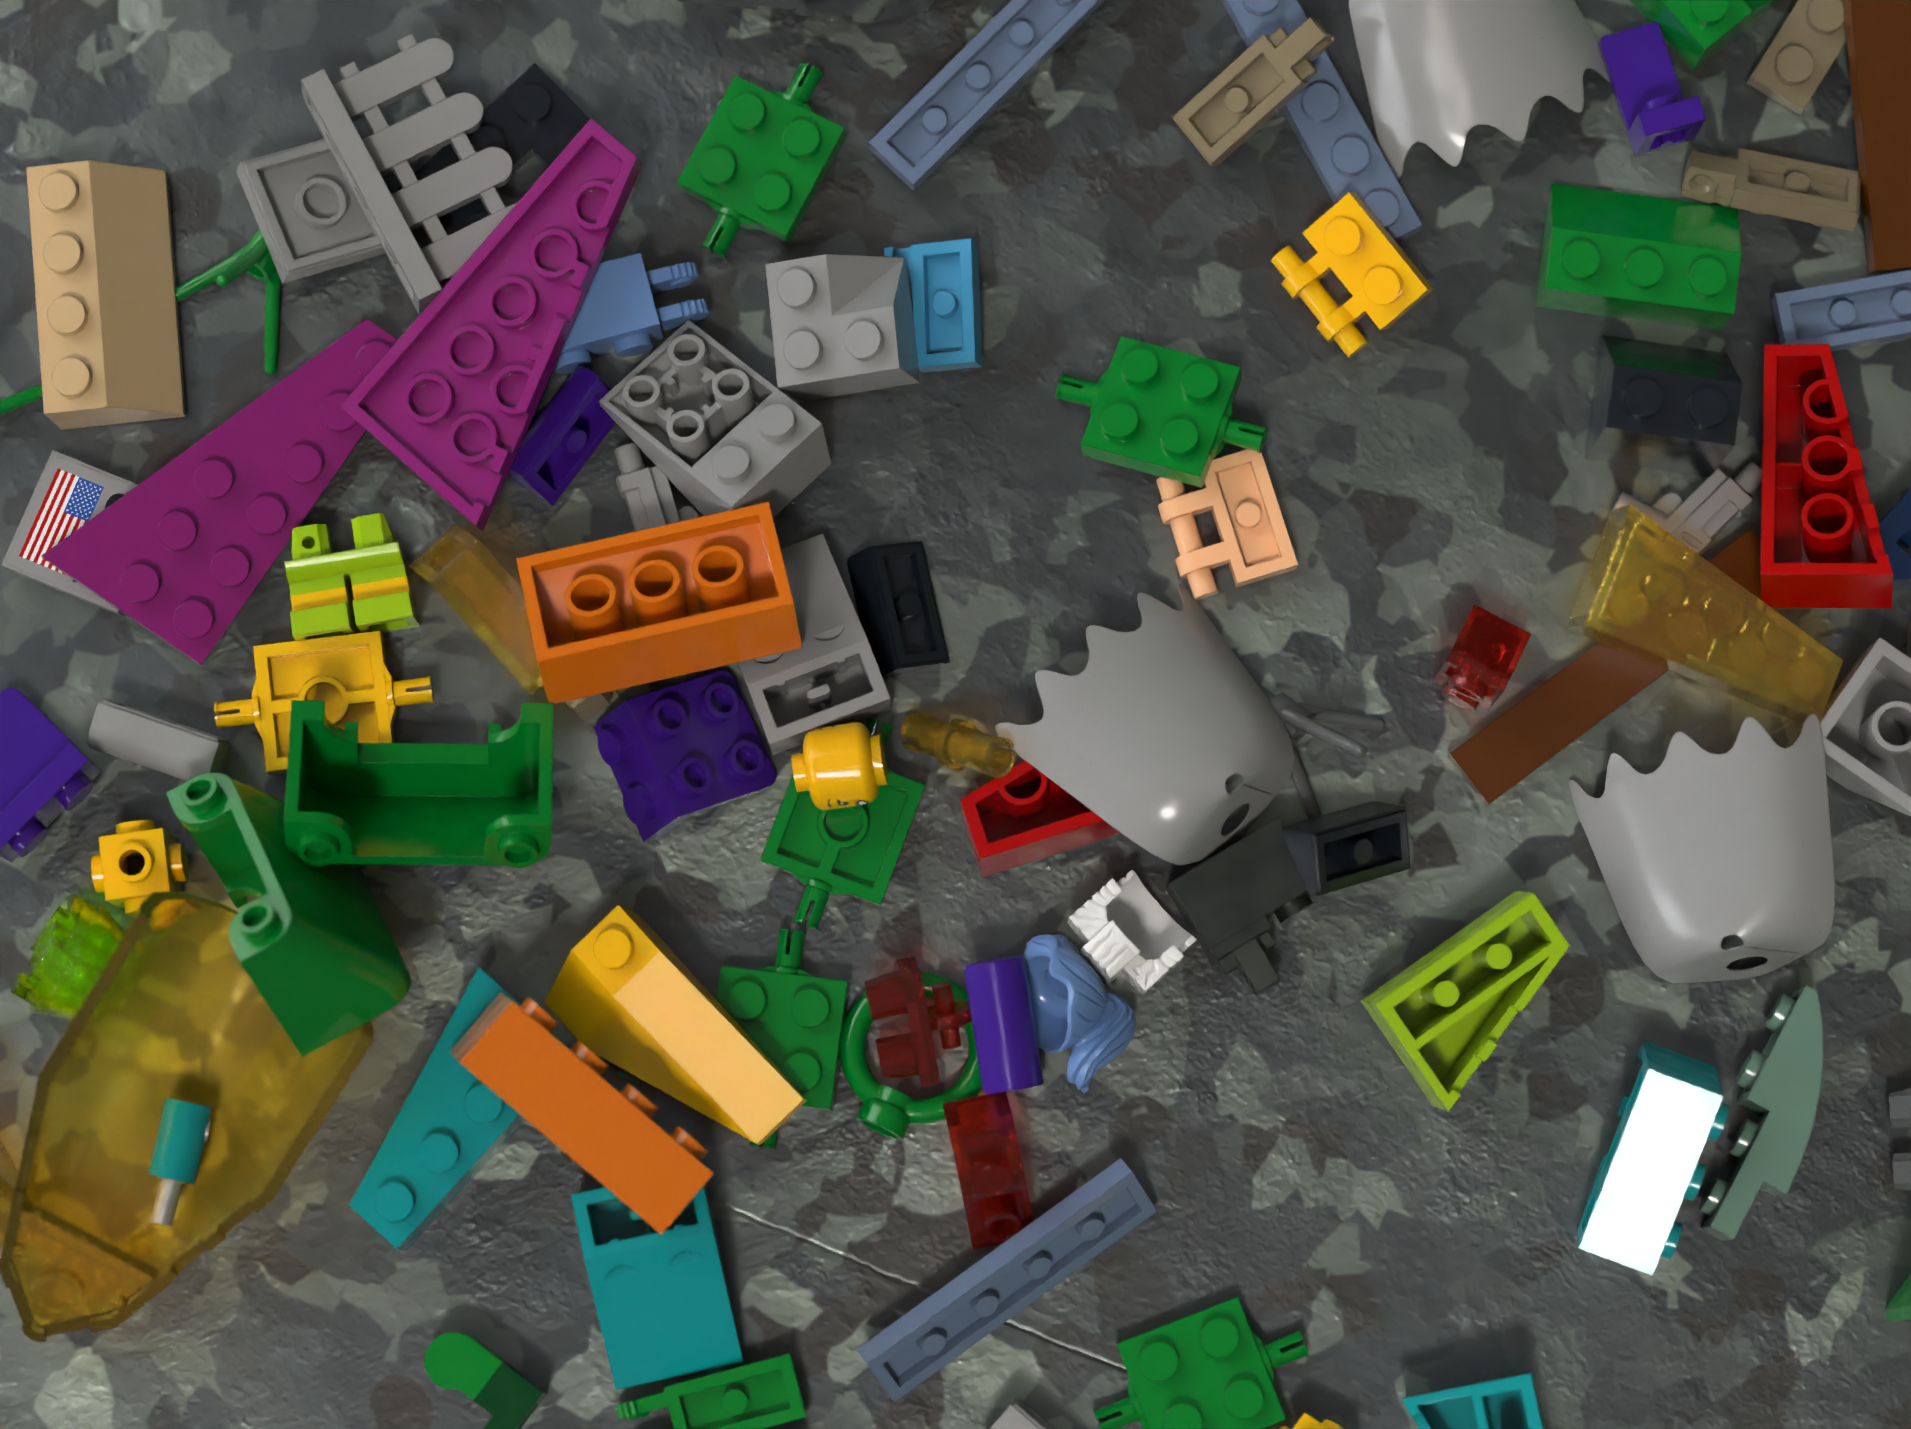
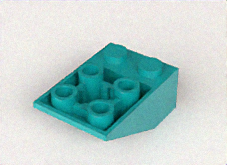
(657, 1294)

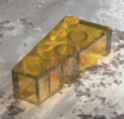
(1689, 617)

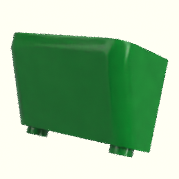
(419, 799)
(312, 934)

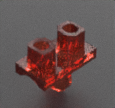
(904, 994)

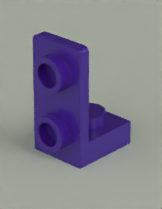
(1649, 90)

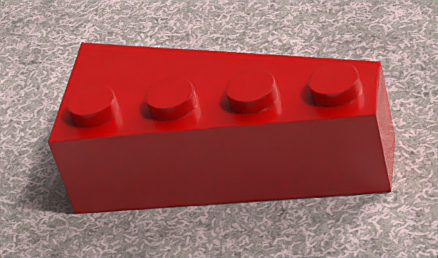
(1816, 509)
(1026, 820)

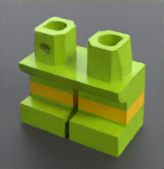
(322, 581)

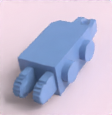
(621, 311)

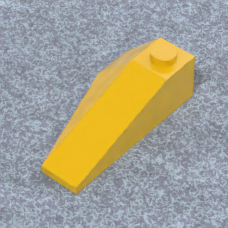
(657, 1021)

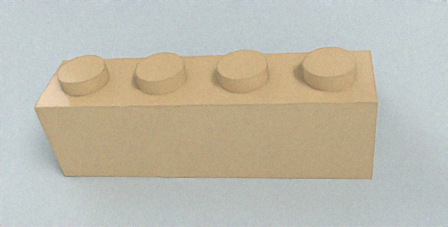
(105, 294)

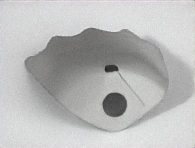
(1467, 63)
(1159, 733)
(1718, 853)

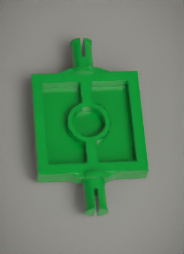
(761, 159)
(1161, 412)
(843, 848)
(791, 1020)
(1202, 1374)

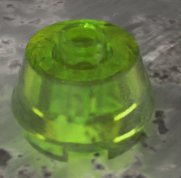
(67, 957)

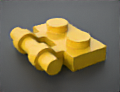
(1365, 261)

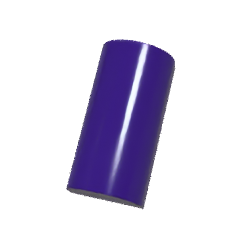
(563, 436)
(1003, 1024)

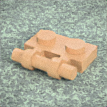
(1246, 518)

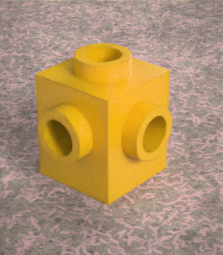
(163, 868)

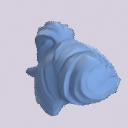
(1074, 1008)

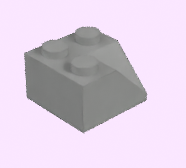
(841, 325)
(1870, 728)

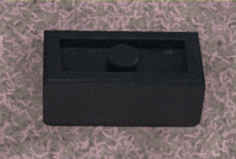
(898, 607)
(1349, 846)

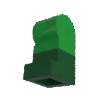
(469, 1366)

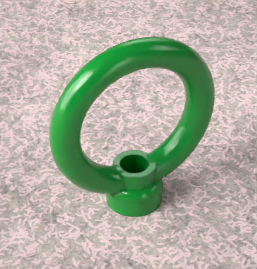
(888, 1109)

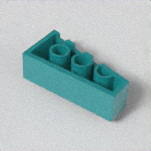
(439, 1136)

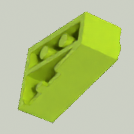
(1465, 993)

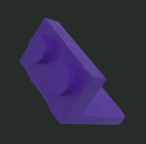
(683, 752)
(38, 774)

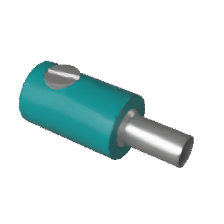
(177, 1153)

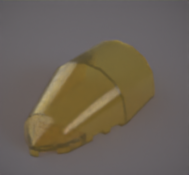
(157, 1024)

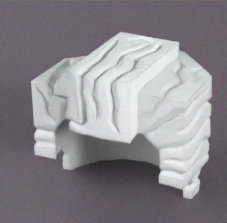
(1129, 934)

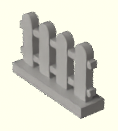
(397, 145)

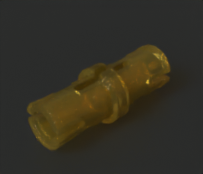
(958, 744)

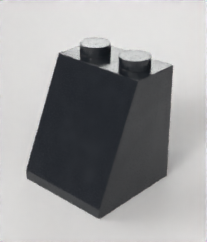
(1662, 406)

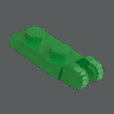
(736, 1398)

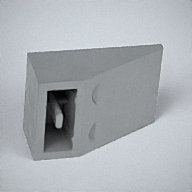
(717, 426)
(834, 671)

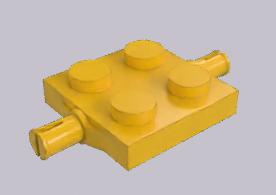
(342, 671)

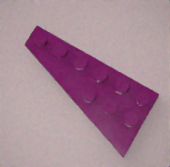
(481, 353)
(216, 518)

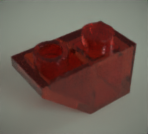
(1480, 660)
(988, 1168)

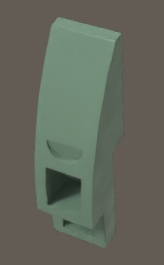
(1784, 1092)

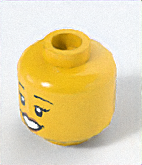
(840, 766)

